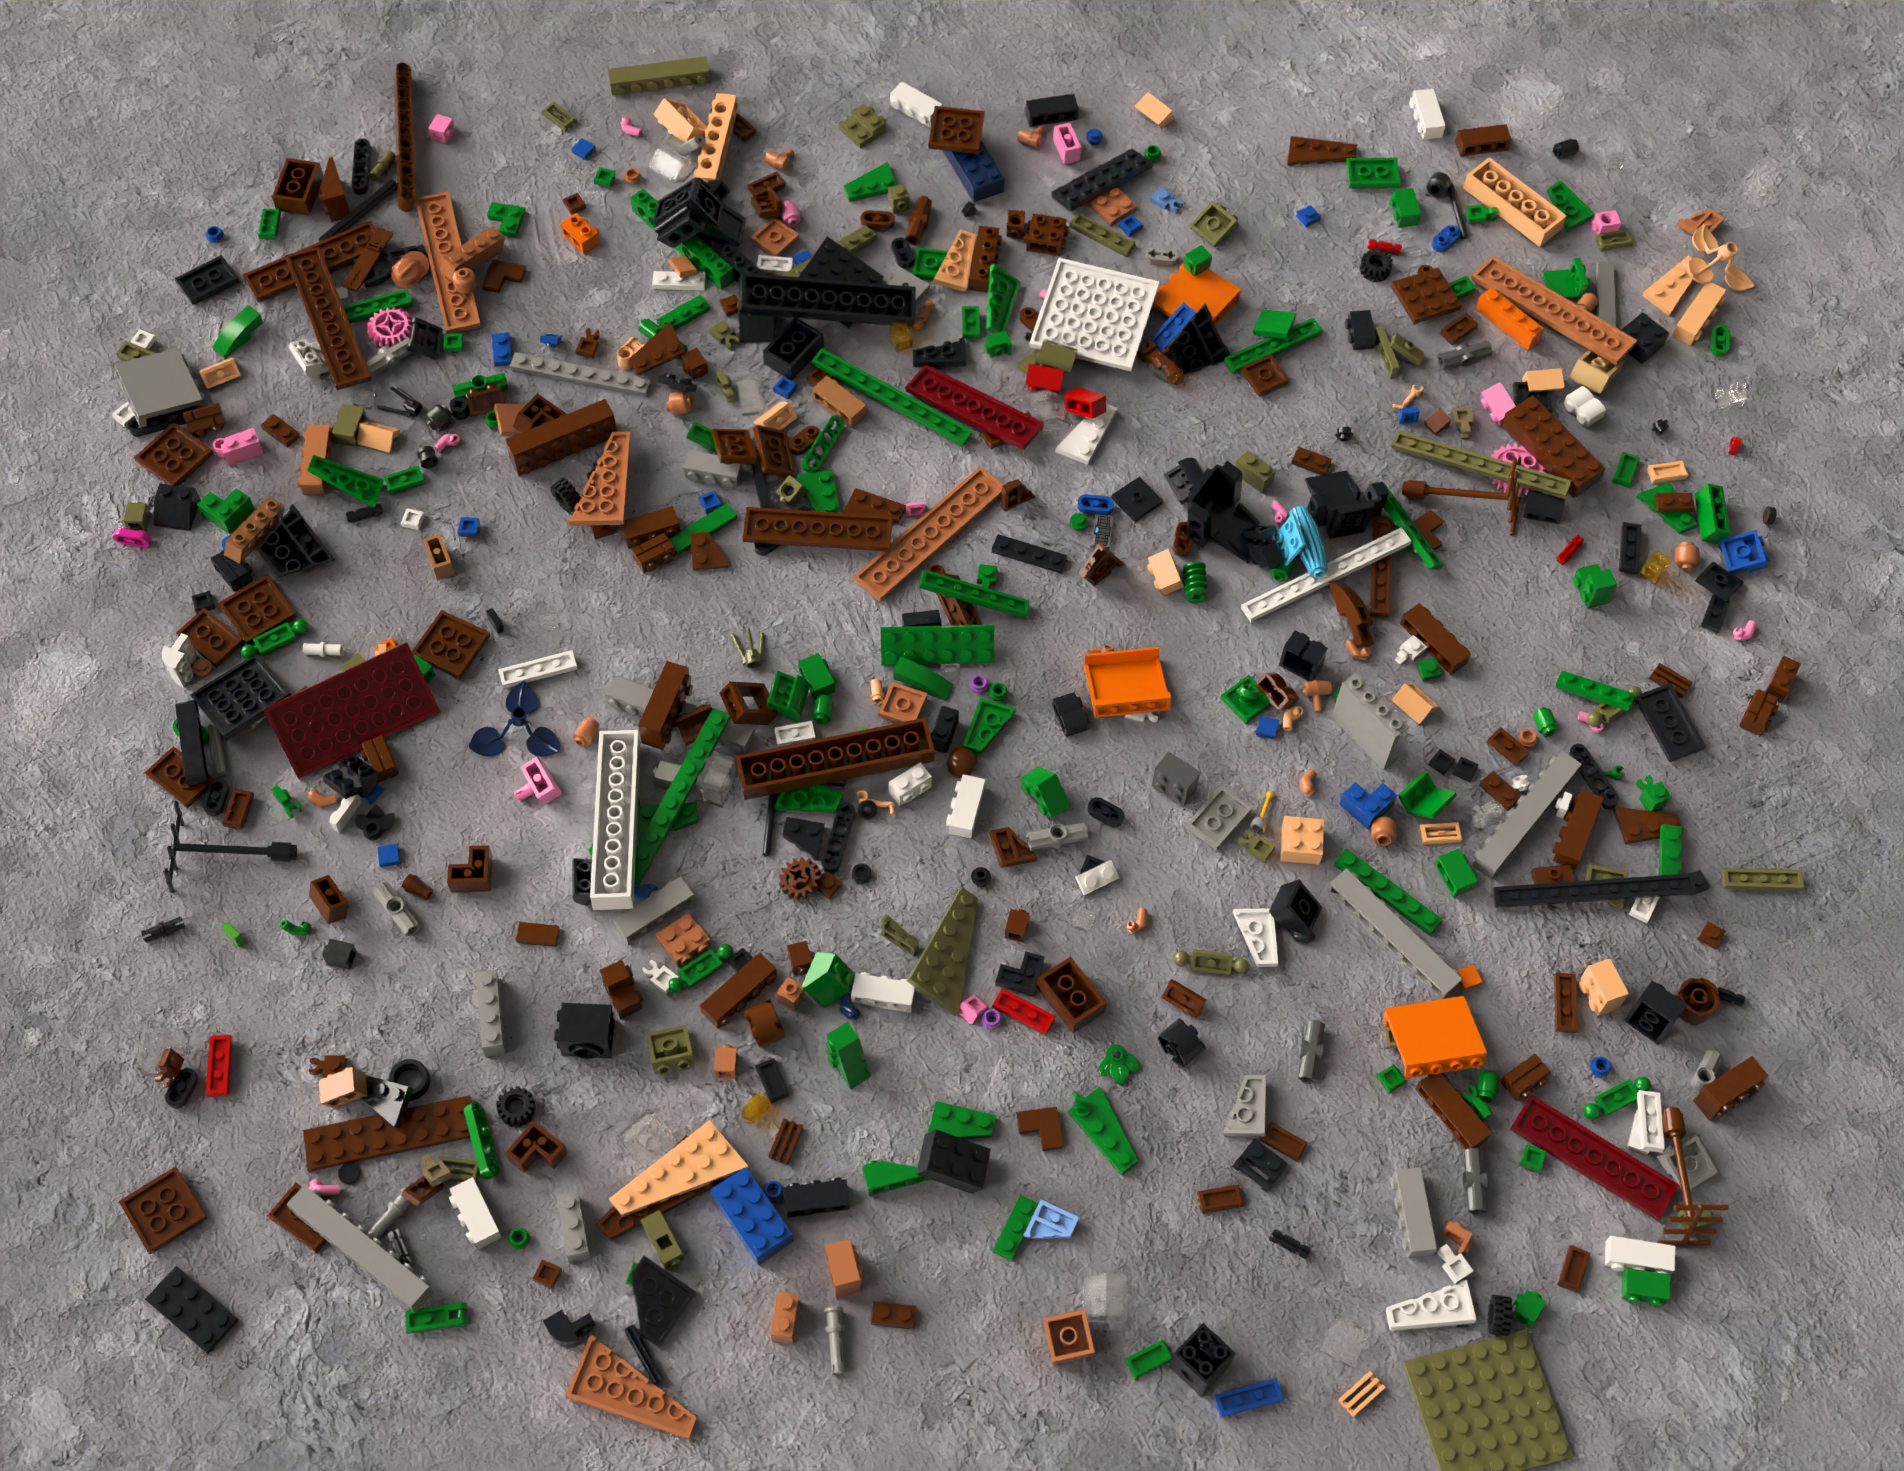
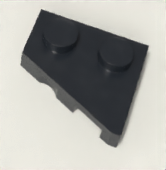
(804, 834)

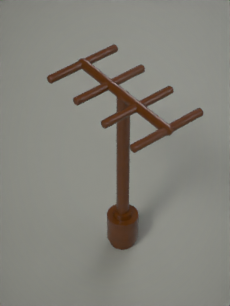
(1420, 490)
(1675, 1129)

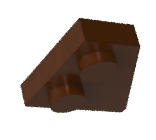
(706, 552)

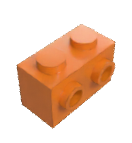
(580, 233)

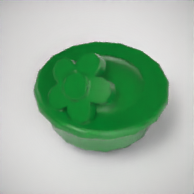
(1248, 692)

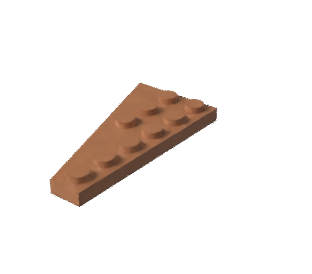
(606, 490)
(619, 1389)

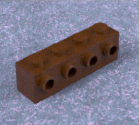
(984, 256)

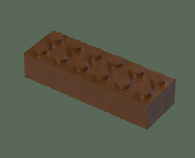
(561, 437)
(1553, 445)

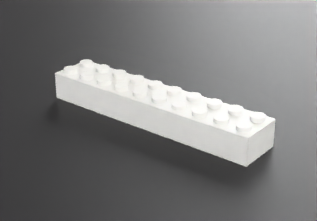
(615, 820)

